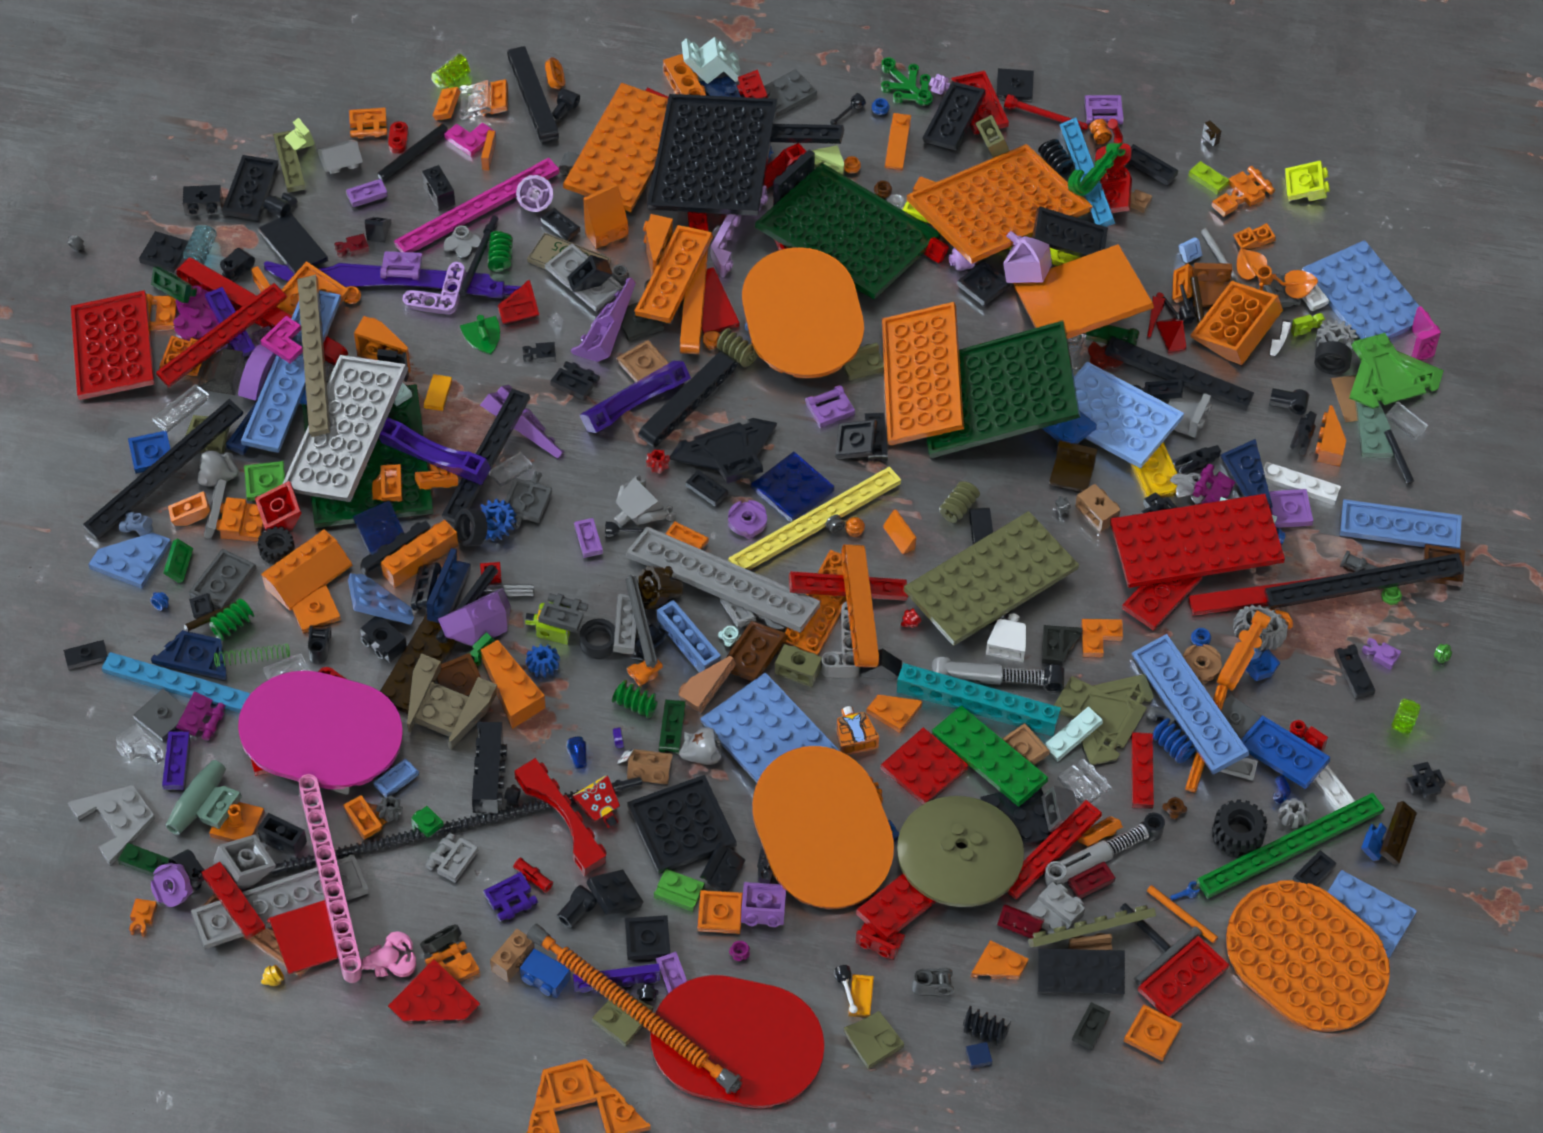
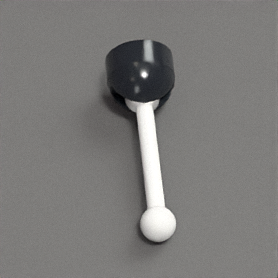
(843, 975)

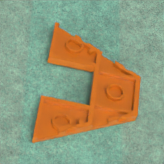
(577, 1085)

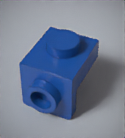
(1263, 667)

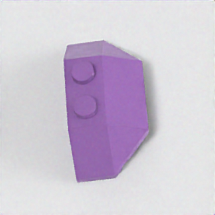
(472, 621)

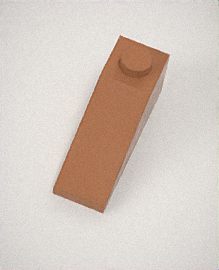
(704, 685)

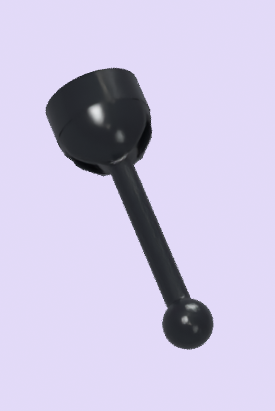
(857, 102)
(612, 529)

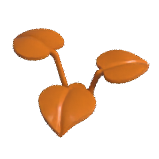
(1254, 264)

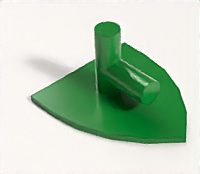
(482, 334)

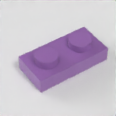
(366, 193)
(588, 538)
(671, 971)

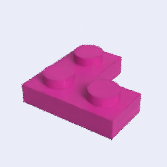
(467, 141)
(280, 341)

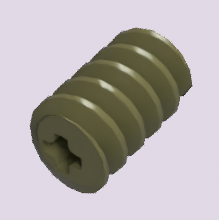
(736, 348)
(959, 501)

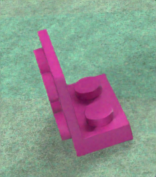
(1426, 335)

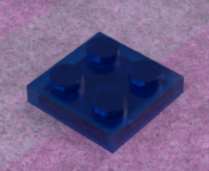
(378, 526)

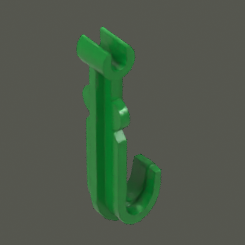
(1096, 173)

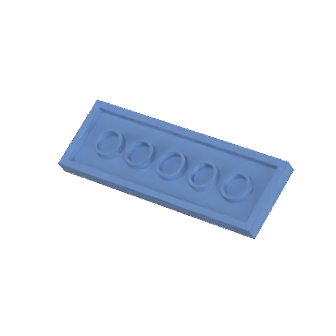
(1399, 525)

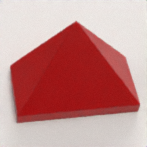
(1172, 334)

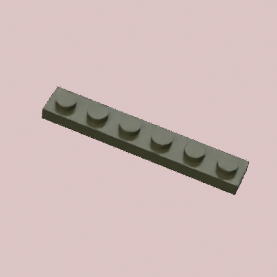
(1101, 923)

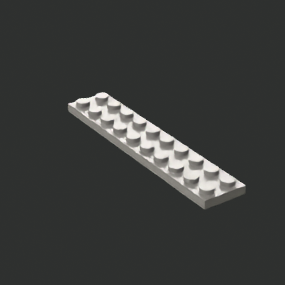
(724, 579)

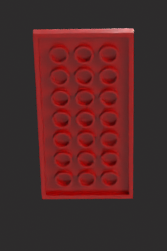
(1197, 540)

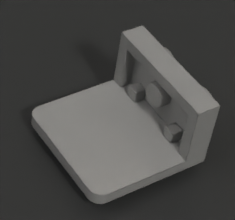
(1193, 412)

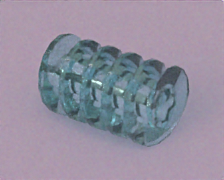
(200, 243)

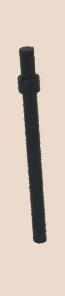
(478, 256)

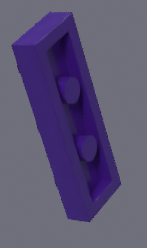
(176, 761)

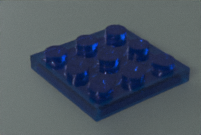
(792, 487)

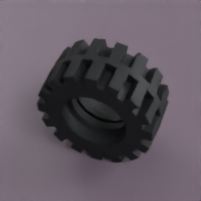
(272, 536)

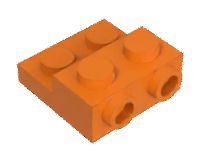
(239, 520)

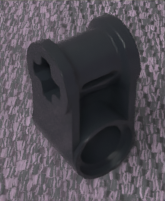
(236, 264)
(319, 643)
(191, 866)

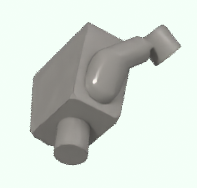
(640, 504)

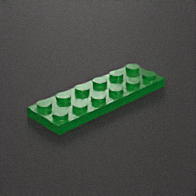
(990, 756)

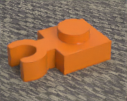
(1226, 204)
(142, 913)

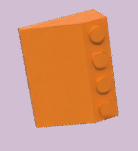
(1238, 321)

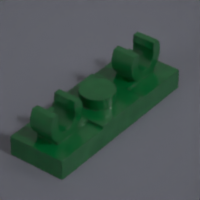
(172, 285)

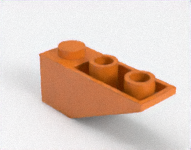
(1333, 440)

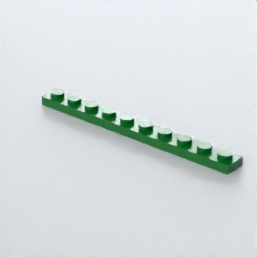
(1290, 845)

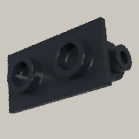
(657, 638)

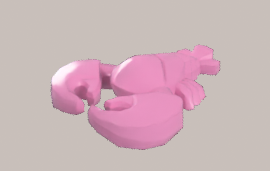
(386, 957)

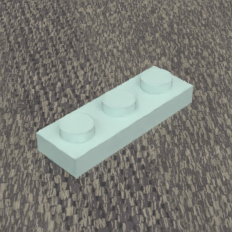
(1073, 733)

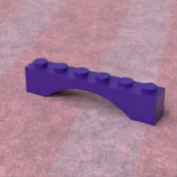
(613, 407)
(458, 462)

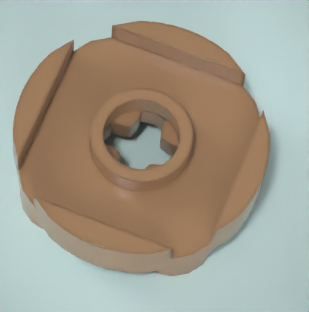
(1212, 662)

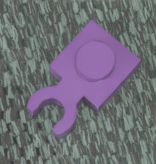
(1383, 655)

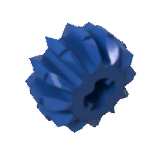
(542, 660)

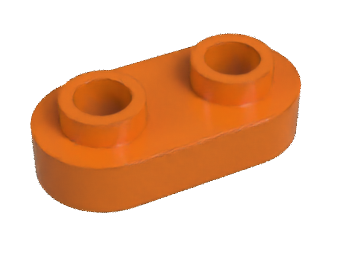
(554, 73)

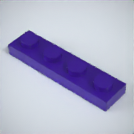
(222, 310)
(624, 977)

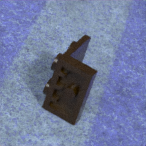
(1073, 466)

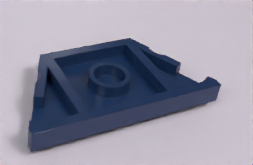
(193, 654)

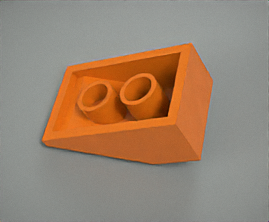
(605, 216)
(657, 236)
(374, 335)

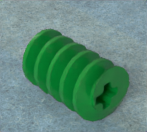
(500, 251)
(230, 617)
(635, 700)

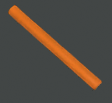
(1181, 913)

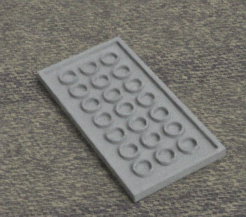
(358, 405)

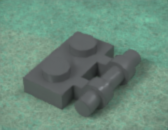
(560, 616)

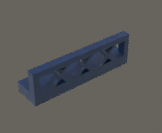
(447, 587)

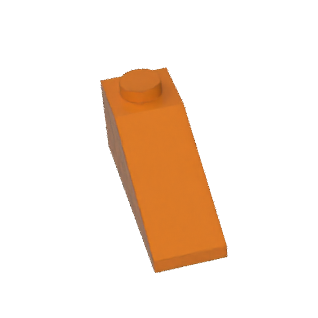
(898, 141)

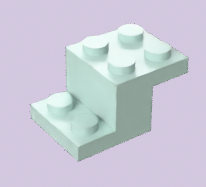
(711, 59)

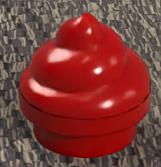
(910, 619)

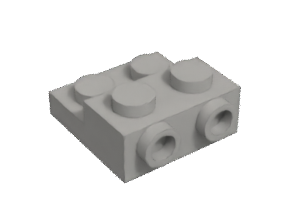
(1057, 908)

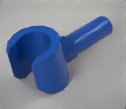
(1188, 892)

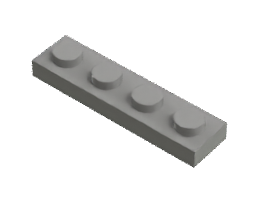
(624, 626)

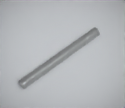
(1218, 253)

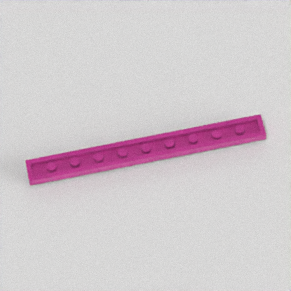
(471, 209)

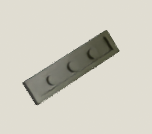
(289, 163)

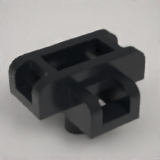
(1160, 503)
(1425, 778)

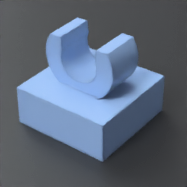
(1190, 250)

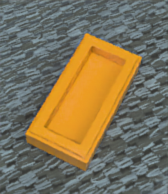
(438, 392)
(862, 994)

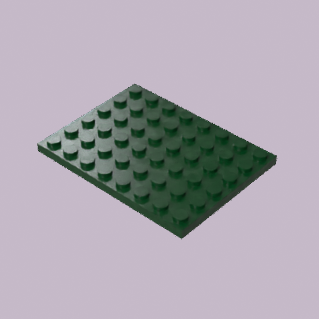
(851, 225)
(1012, 388)
(414, 500)

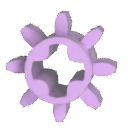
(939, 84)

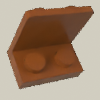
(1212, 280)

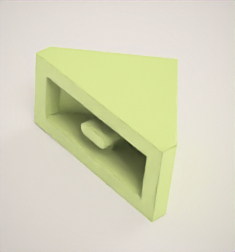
(831, 157)

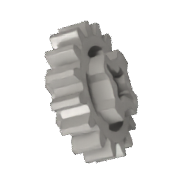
(1336, 332)

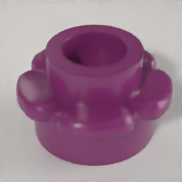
(739, 945)

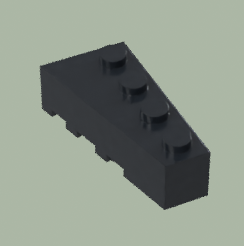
(489, 768)

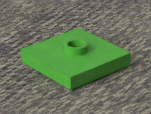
(263, 478)

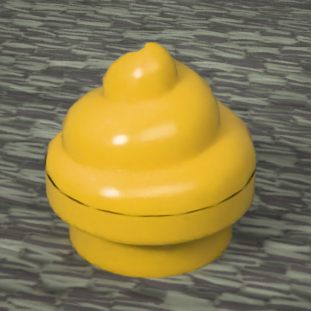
(272, 976)

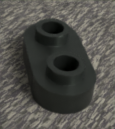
(445, 936)

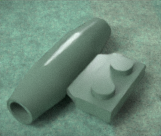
(204, 800)

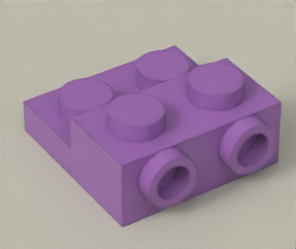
(763, 904)

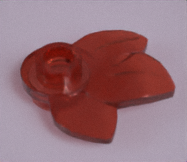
(1097, 355)

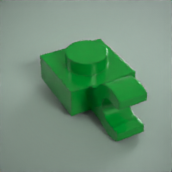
(484, 641)

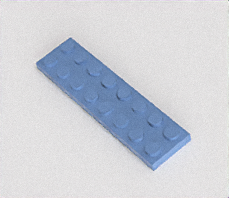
(1190, 704)

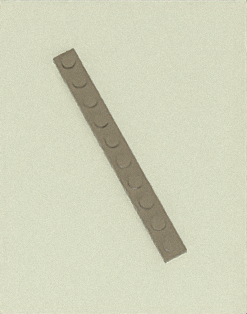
(313, 356)

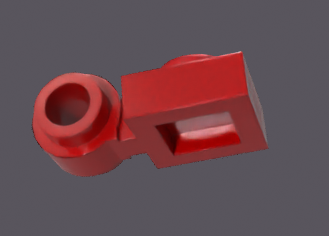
(1310, 734)

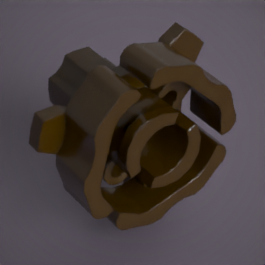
(658, 587)

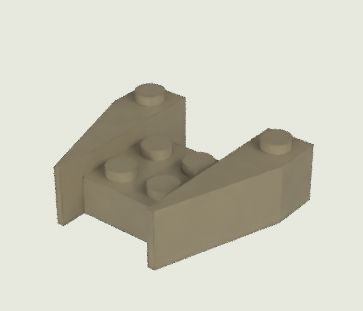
(444, 708)

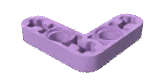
(445, 296)

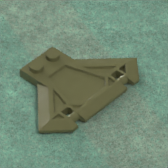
(1112, 704)

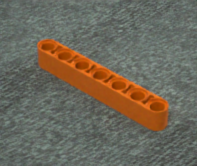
(693, 311)
(859, 606)

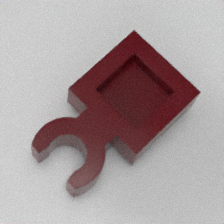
(354, 244)

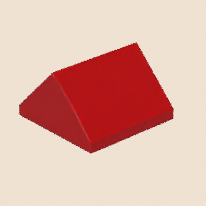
(279, 507)

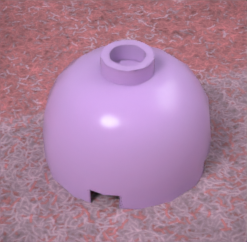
(534, 193)

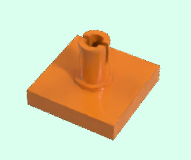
(241, 822)

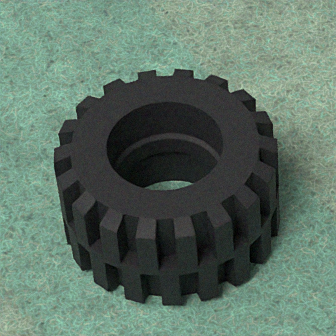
(1243, 814)

